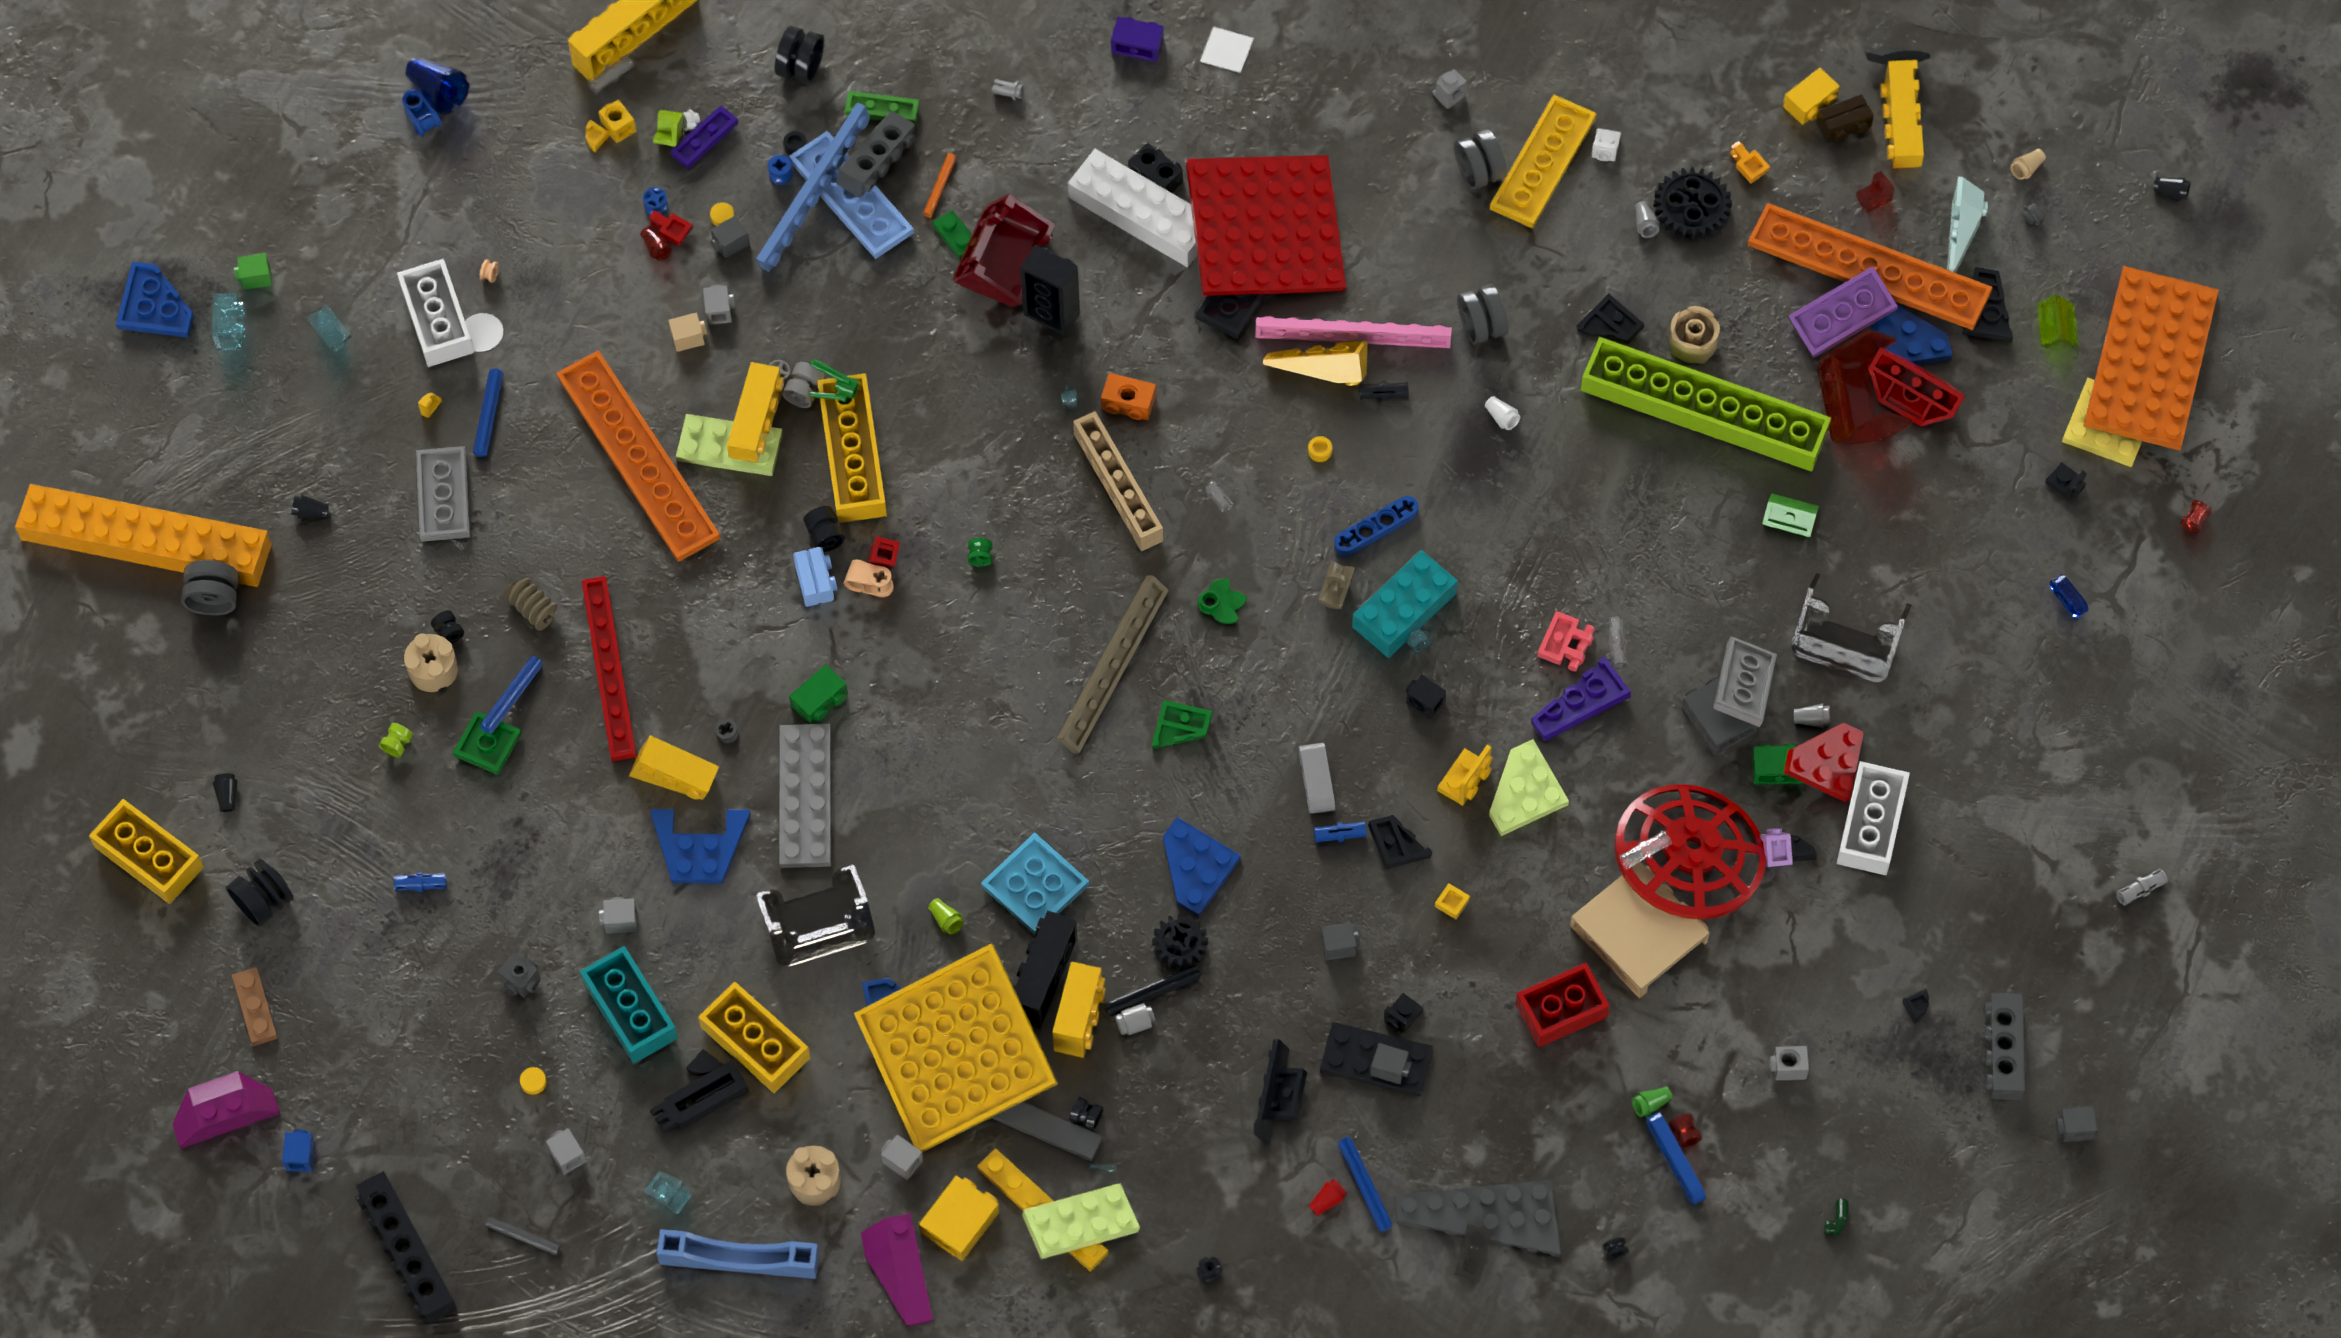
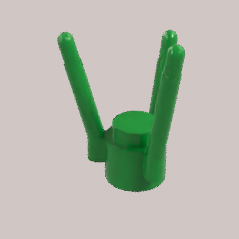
(845, 385)

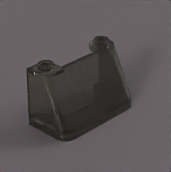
(818, 921)

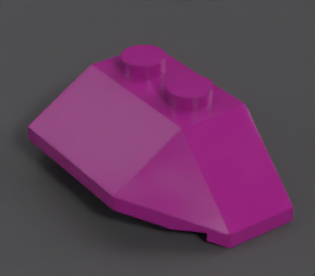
(222, 1107)

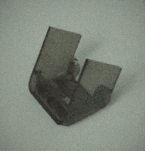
(1842, 646)

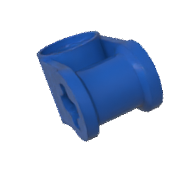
(421, 115)

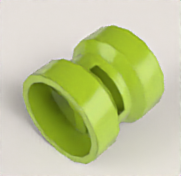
(396, 740)

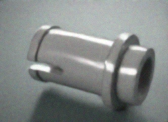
(1009, 89)

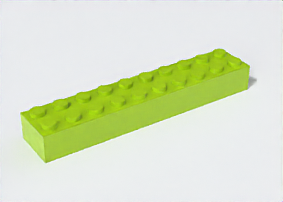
(1705, 404)

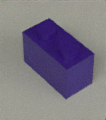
(1137, 39)

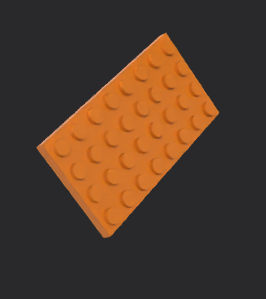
(2151, 358)

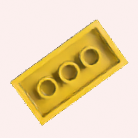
(146, 851)
(754, 1037)

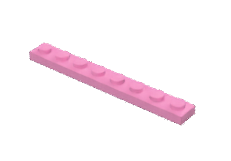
(1341, 330)

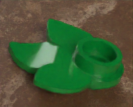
(1224, 601)

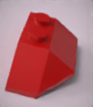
(1912, 389)

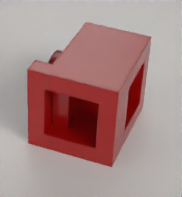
(883, 552)

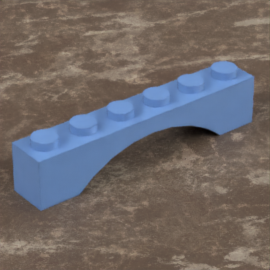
(778, 1259)

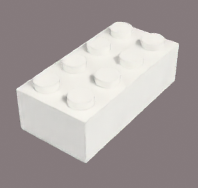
(435, 312)
(1873, 818)

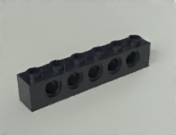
(440, 1301)

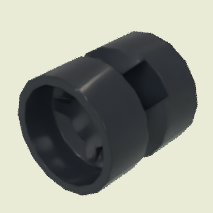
(824, 528)

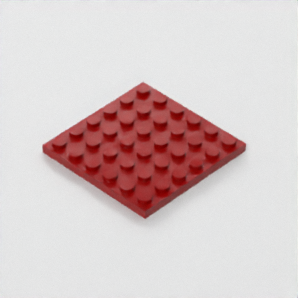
(1265, 225)

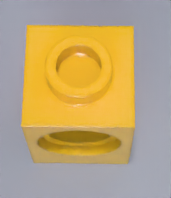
(617, 129)

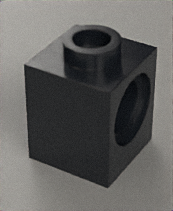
(1425, 696)

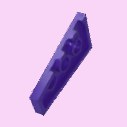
(1591, 695)

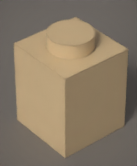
(687, 331)

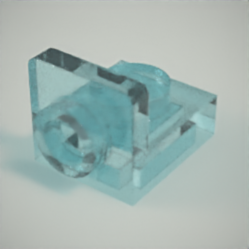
(668, 1191)

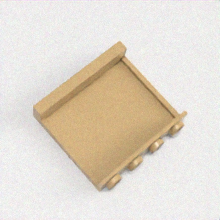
(1635, 935)

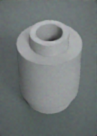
(1135, 1019)

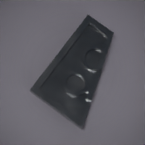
(1994, 318)

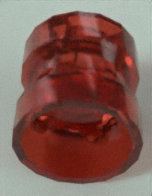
(1685, 1130)

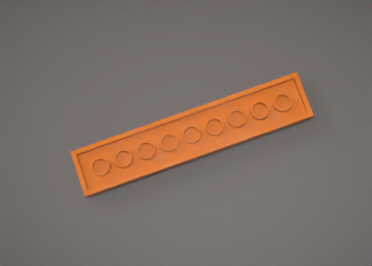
(1847, 255)
(638, 456)

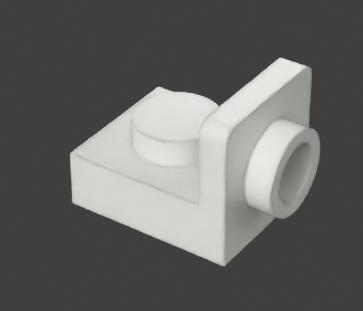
(1606, 145)

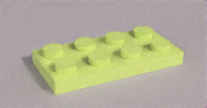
(706, 440)
(1080, 1221)

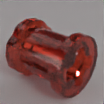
(2195, 516)

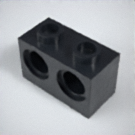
(1160, 167)

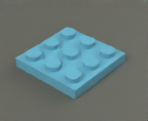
(1034, 882)

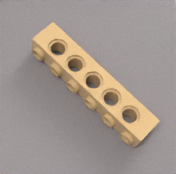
(1118, 481)

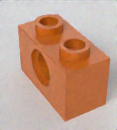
(1119, 387)

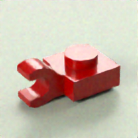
(672, 228)

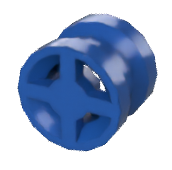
(781, 175)
(657, 196)

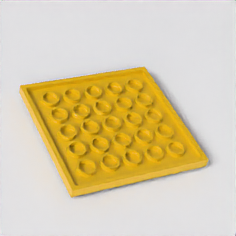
(955, 1048)

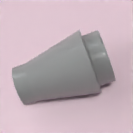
(1646, 221)
(1813, 715)

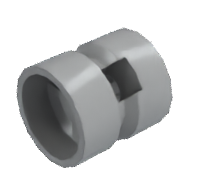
(802, 382)

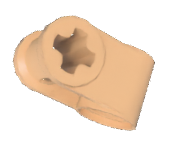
(868, 579)

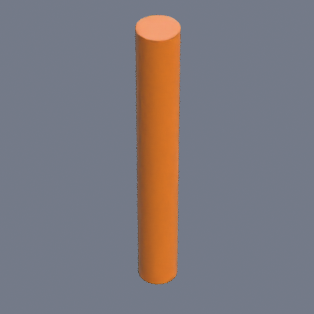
(939, 185)

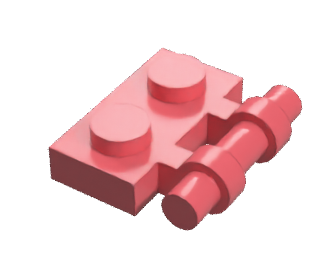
(1558, 638)

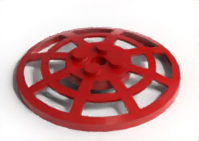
(1690, 860)

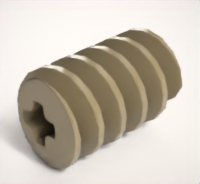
(531, 603)

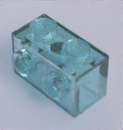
(227, 321)

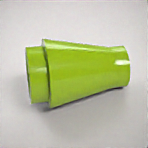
(946, 917)

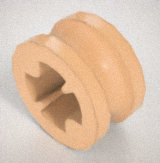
(489, 271)

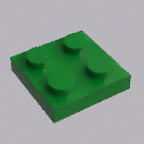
(486, 749)

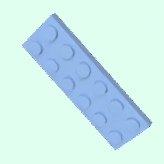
(869, 218)

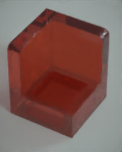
(1877, 193)

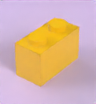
(1811, 95)

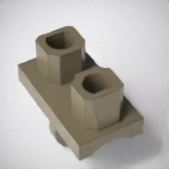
(1336, 585)

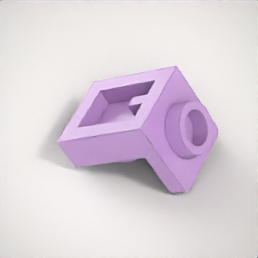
(1777, 847)

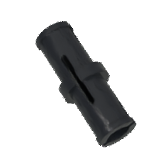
(1383, 390)

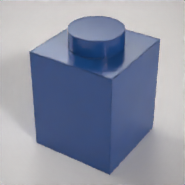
(298, 1151)

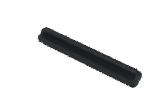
(1152, 990)

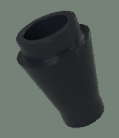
(2172, 187)
(309, 508)
(225, 790)

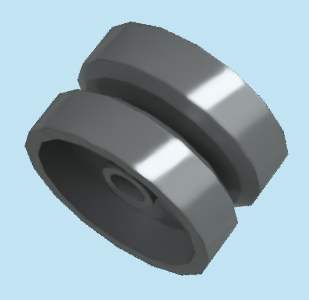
(1480, 159)
(1482, 314)
(209, 587)

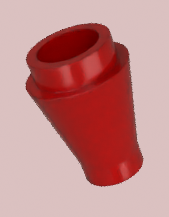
(1328, 1196)

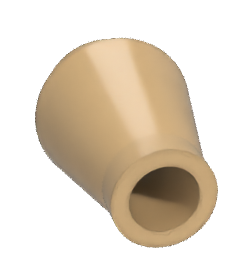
(2026, 165)

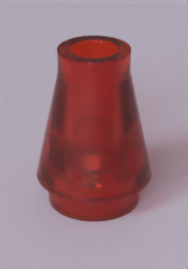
(657, 245)

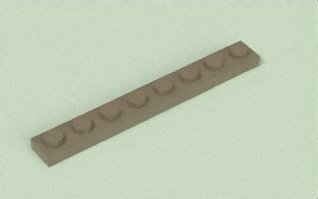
(1112, 664)

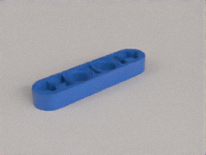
(1373, 522)
(1675, 1158)

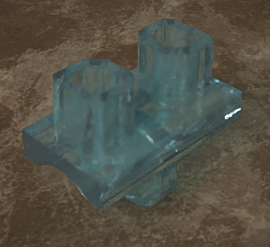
(329, 328)

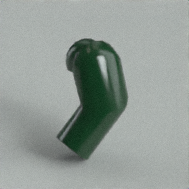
(1841, 1217)

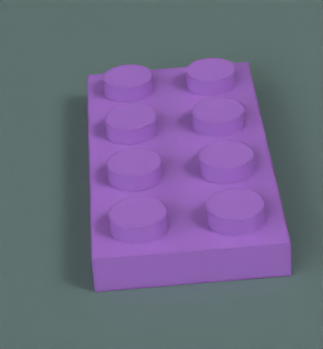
(1843, 312)

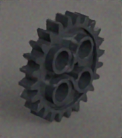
(1692, 203)

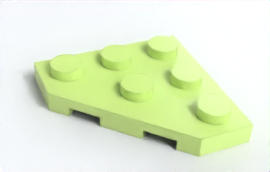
(1525, 790)

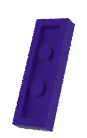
(704, 137)

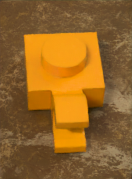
(1749, 164)

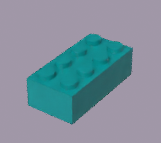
(1404, 603)
(628, 1004)

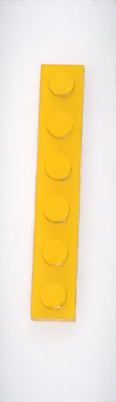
(1028, 1195)

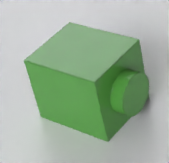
(253, 271)

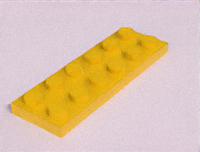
(1543, 161)

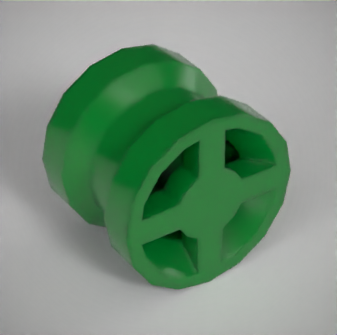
(980, 552)

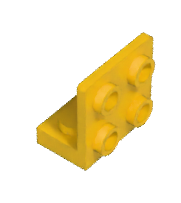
(1465, 774)

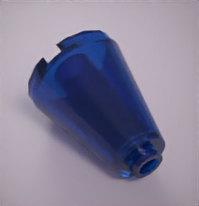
(439, 84)

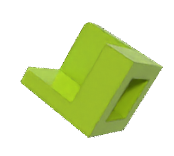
(669, 128)

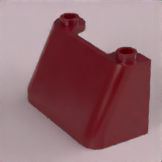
(999, 248)

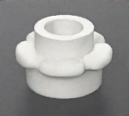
(690, 120)

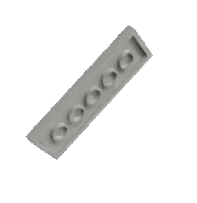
(805, 796)

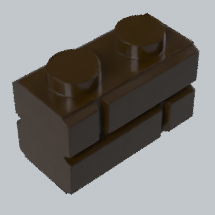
(1845, 118)

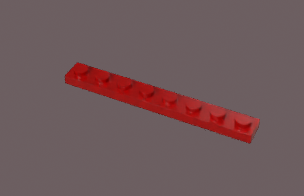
(608, 668)

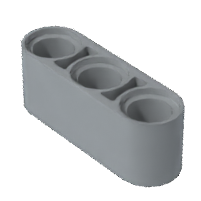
(1316, 778)

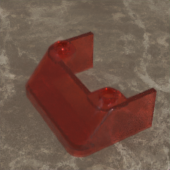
(1848, 393)

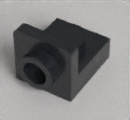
(2066, 481)
(1402, 1013)

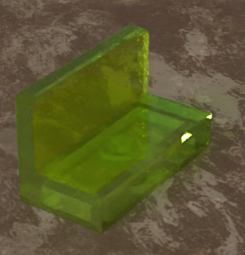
(2057, 322)

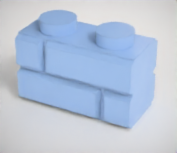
(813, 576)

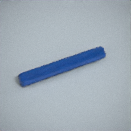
(488, 412)
(511, 694)
(1365, 1184)

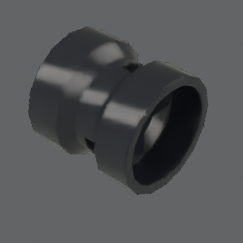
(447, 627)
(1086, 1113)

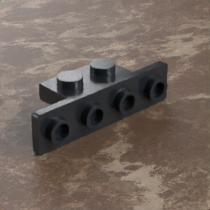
(1281, 1092)

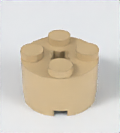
(1694, 335)
(431, 662)
(827, 1176)

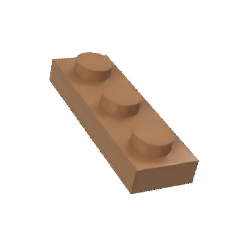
(254, 1006)

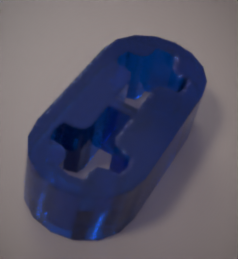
(2068, 595)

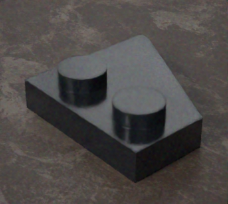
(1611, 321)
(1396, 843)

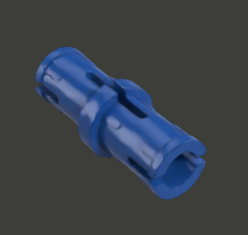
(1340, 832)
(420, 882)

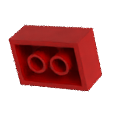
(1562, 1005)

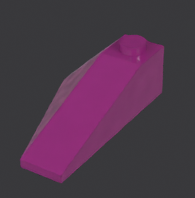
(895, 1258)

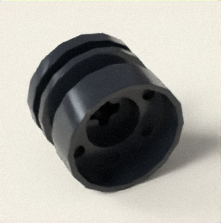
(264, 889)

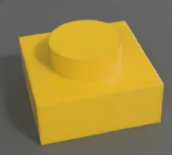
(1452, 901)

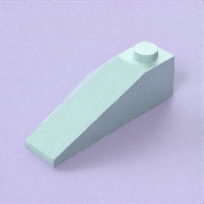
(1966, 215)

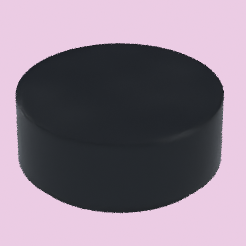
(794, 141)

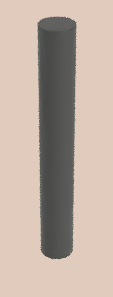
(523, 1236)

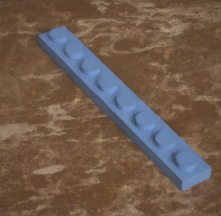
(810, 192)

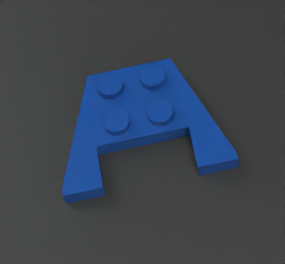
(699, 856)

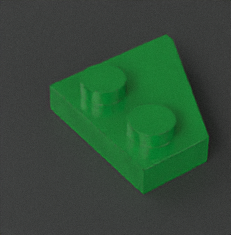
(1180, 724)

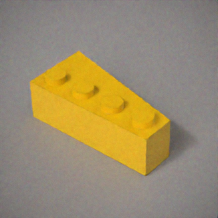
(1902, 114)
(755, 412)

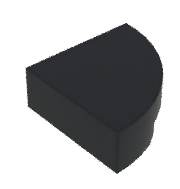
(1801, 849)
(1917, 1005)
(703, 1064)

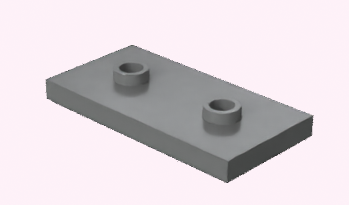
(443, 493)
(1745, 681)

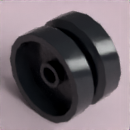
(799, 55)

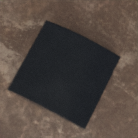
(1885, 54)

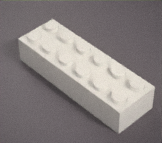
(1135, 206)

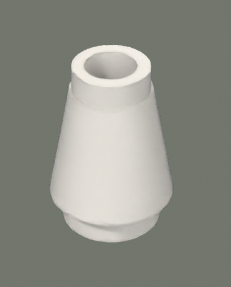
(1504, 414)

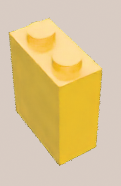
(959, 1217)

